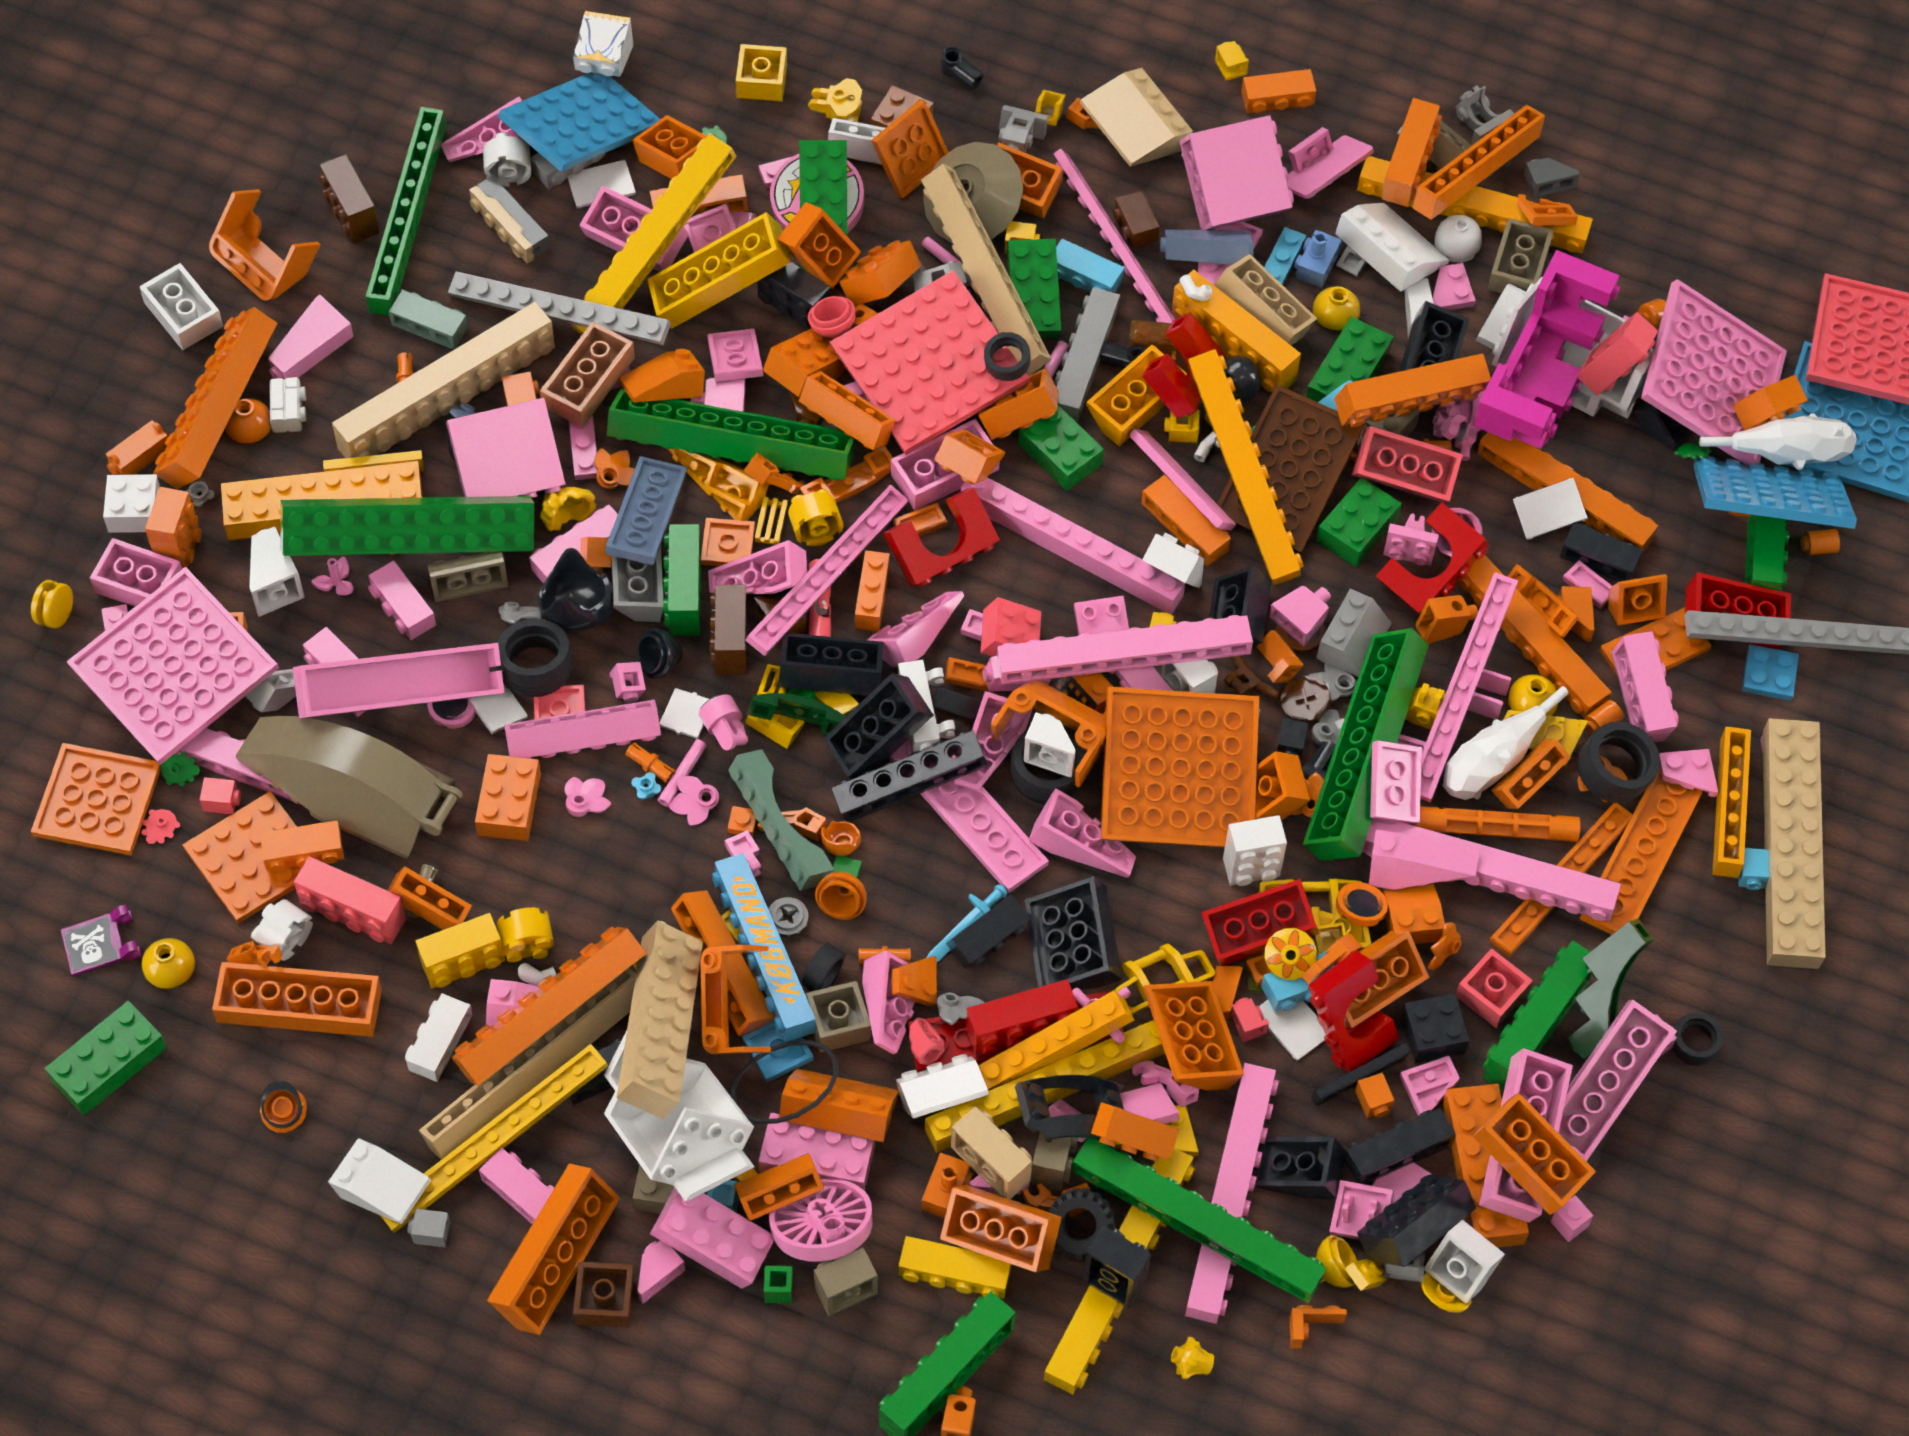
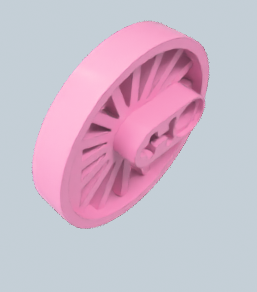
(838, 1223)

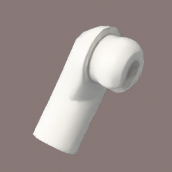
(1199, 293)
(1205, 447)
(533, 976)

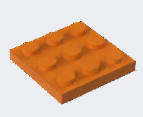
(910, 148)

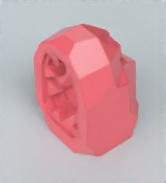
(925, 1042)

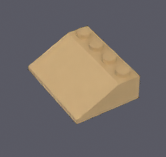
(1136, 117)

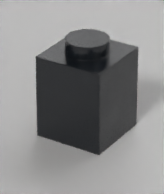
(1292, 737)

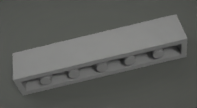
(1085, 350)

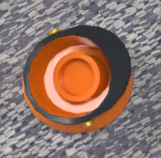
(282, 1107)

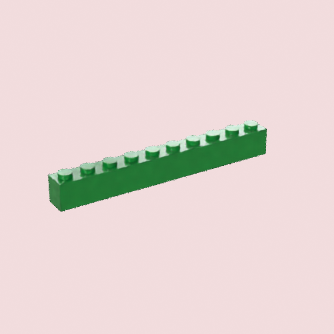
(406, 211)
(1199, 1219)

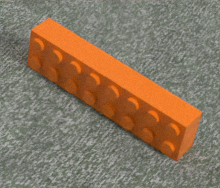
(214, 398)
(548, 1005)

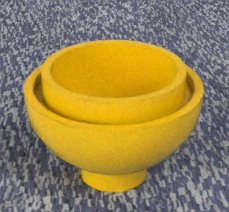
(1335, 307)
(1523, 698)
(169, 971)
(1336, 1256)

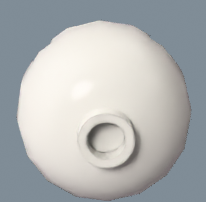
(1458, 238)

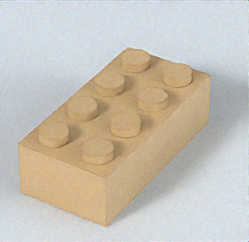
(1266, 299)

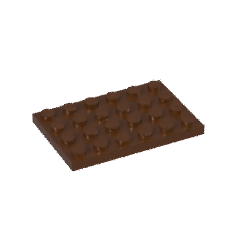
(1304, 459)

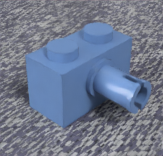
(1318, 258)

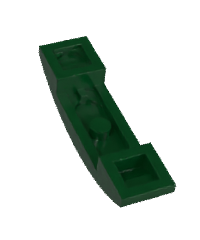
(795, 707)

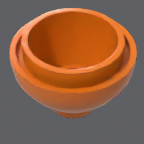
(249, 426)
(841, 895)

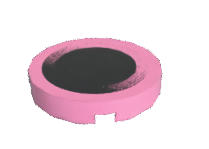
(452, 712)

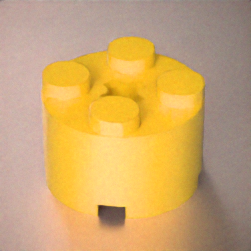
(815, 517)
(525, 934)

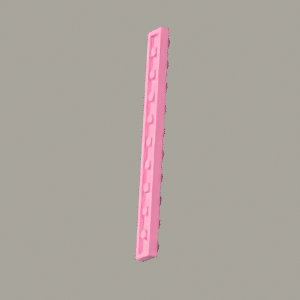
(1111, 234)
(826, 570)
(1464, 682)

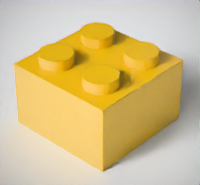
(761, 72)

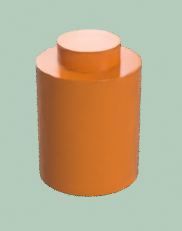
(1820, 542)
(1604, 714)

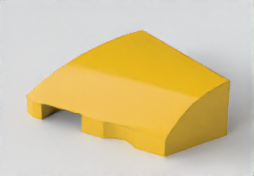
(780, 728)
(1333, 927)

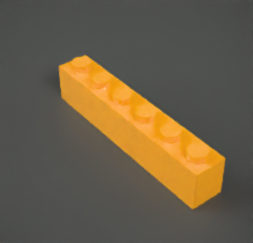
(1731, 802)
(1058, 1040)

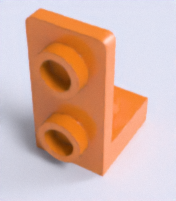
(1281, 657)
(1307, 1314)

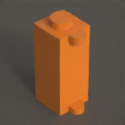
(137, 450)

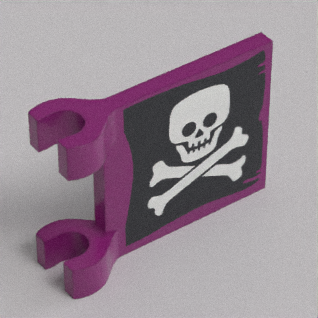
(98, 942)

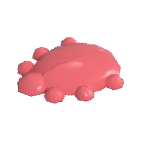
(159, 825)

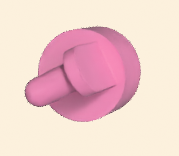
(723, 719)

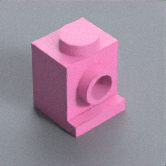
(631, 675)

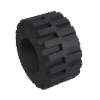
(1080, 1199)

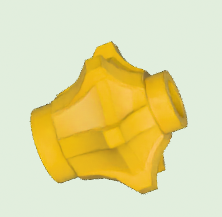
(1192, 1359)

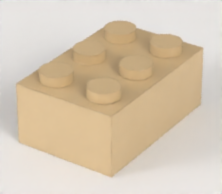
(991, 1153)

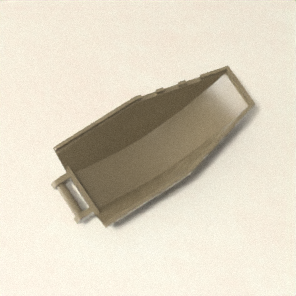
(350, 779)

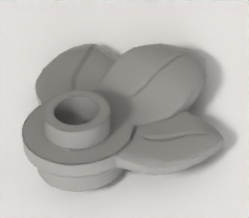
(513, 613)
(1334, 678)
(1327, 728)
(955, 1007)

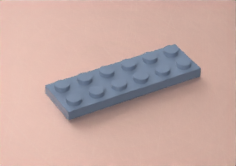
(646, 510)

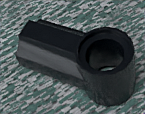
(960, 68)
(1120, 355)
(1320, 761)

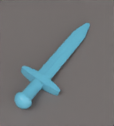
(980, 909)

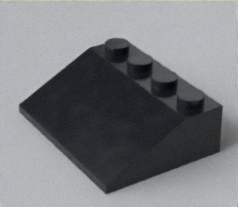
(1074, 936)

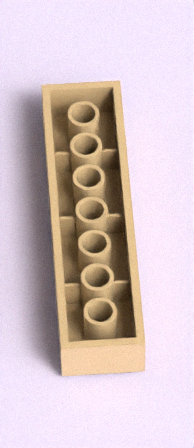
(660, 1020)

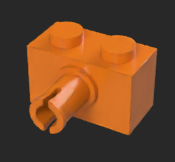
(946, 1174)

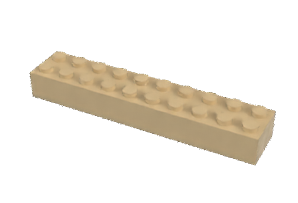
(445, 383)
(1794, 844)

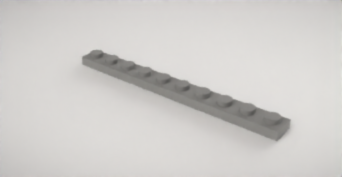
(559, 307)
(1797, 632)

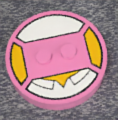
(786, 193)

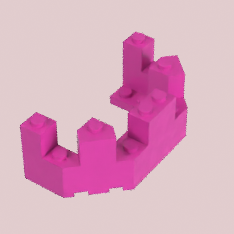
(1535, 381)

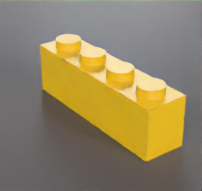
(953, 1267)

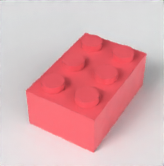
(1618, 354)

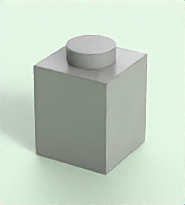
(429, 1227)

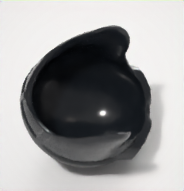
(575, 594)

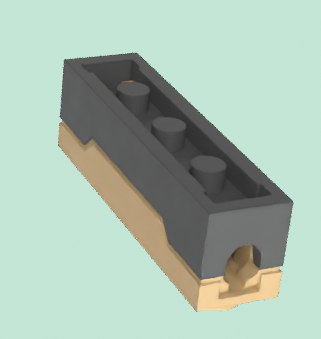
(509, 219)

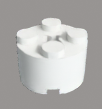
(507, 159)
(284, 926)

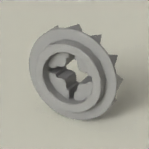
(789, 906)

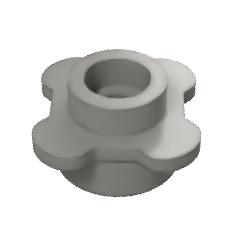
(200, 487)

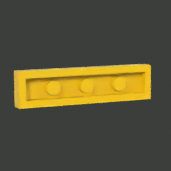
(374, 460)

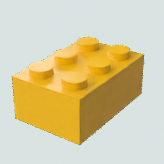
(460, 951)

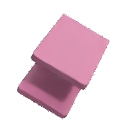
(1486, 705)

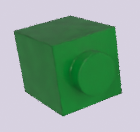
(778, 1284)

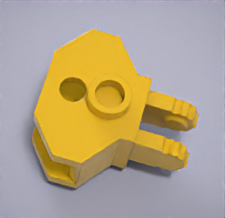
(839, 101)
(1425, 706)

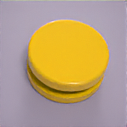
(52, 604)

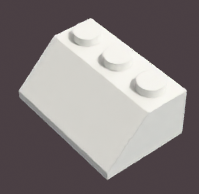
(941, 1086)

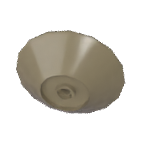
(992, 183)

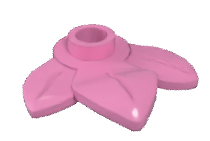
(585, 796)
(690, 800)

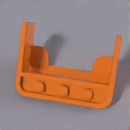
(248, 258)
(1087, 723)
(715, 1000)

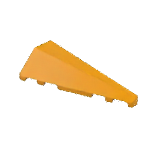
(725, 482)

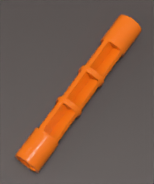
(1500, 824)

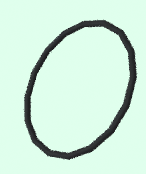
(807, 1108)

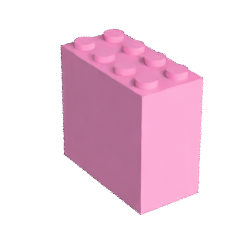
(1236, 173)
(506, 451)

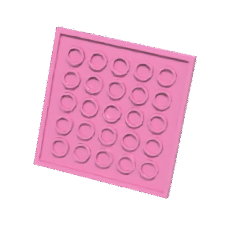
(1706, 365)
(173, 665)

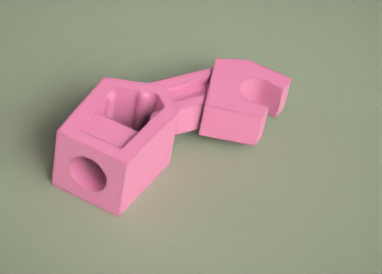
(1153, 1074)

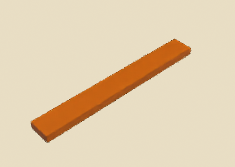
(1580, 859)

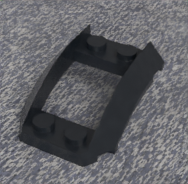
(1036, 1111)

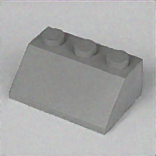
(638, 588)
(1351, 632)

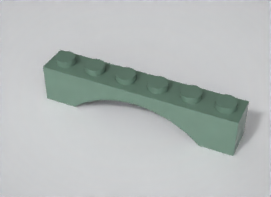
(802, 859)

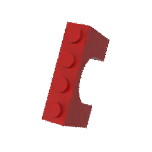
(1165, 376)
(975, 535)
(1466, 547)
(1333, 995)

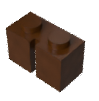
(1136, 219)

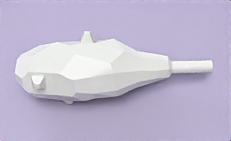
(1793, 440)
(1495, 751)

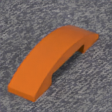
(859, 477)
(1547, 603)

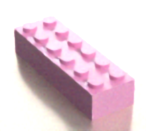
(1612, 1076)
(1545, 1086)

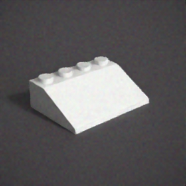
(1389, 244)

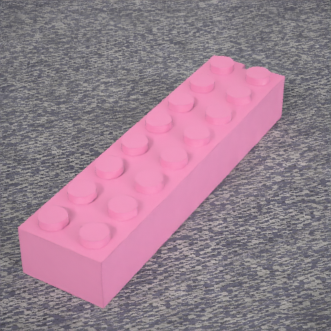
(397, 680)

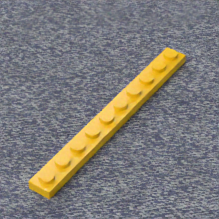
(507, 1127)

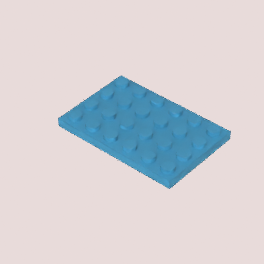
(579, 119)

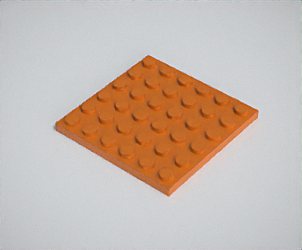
(1178, 765)

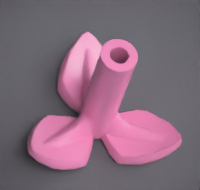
(338, 571)

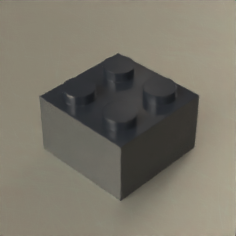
(1435, 1028)

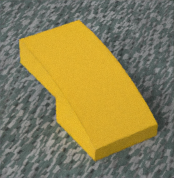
(841, 702)

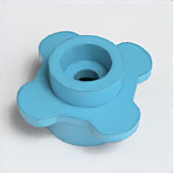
(646, 792)

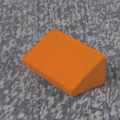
(1225, 985)

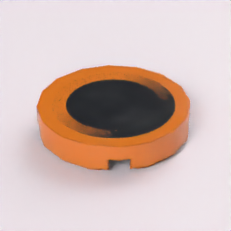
(1361, 904)

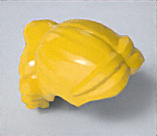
(567, 505)

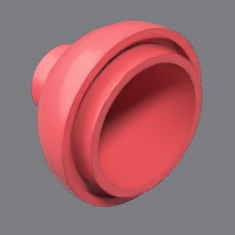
(832, 316)

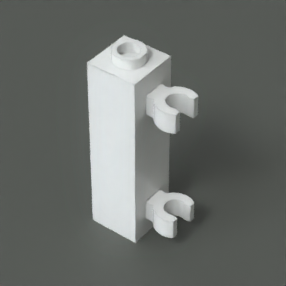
(931, 731)

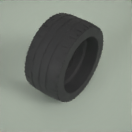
(532, 634)
(1635, 743)
(1036, 788)

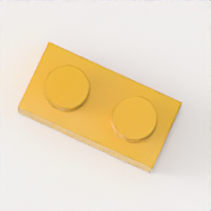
(1366, 1274)

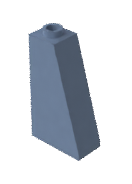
(1207, 245)

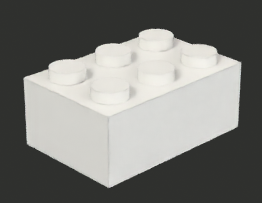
(181, 306)
(1254, 850)

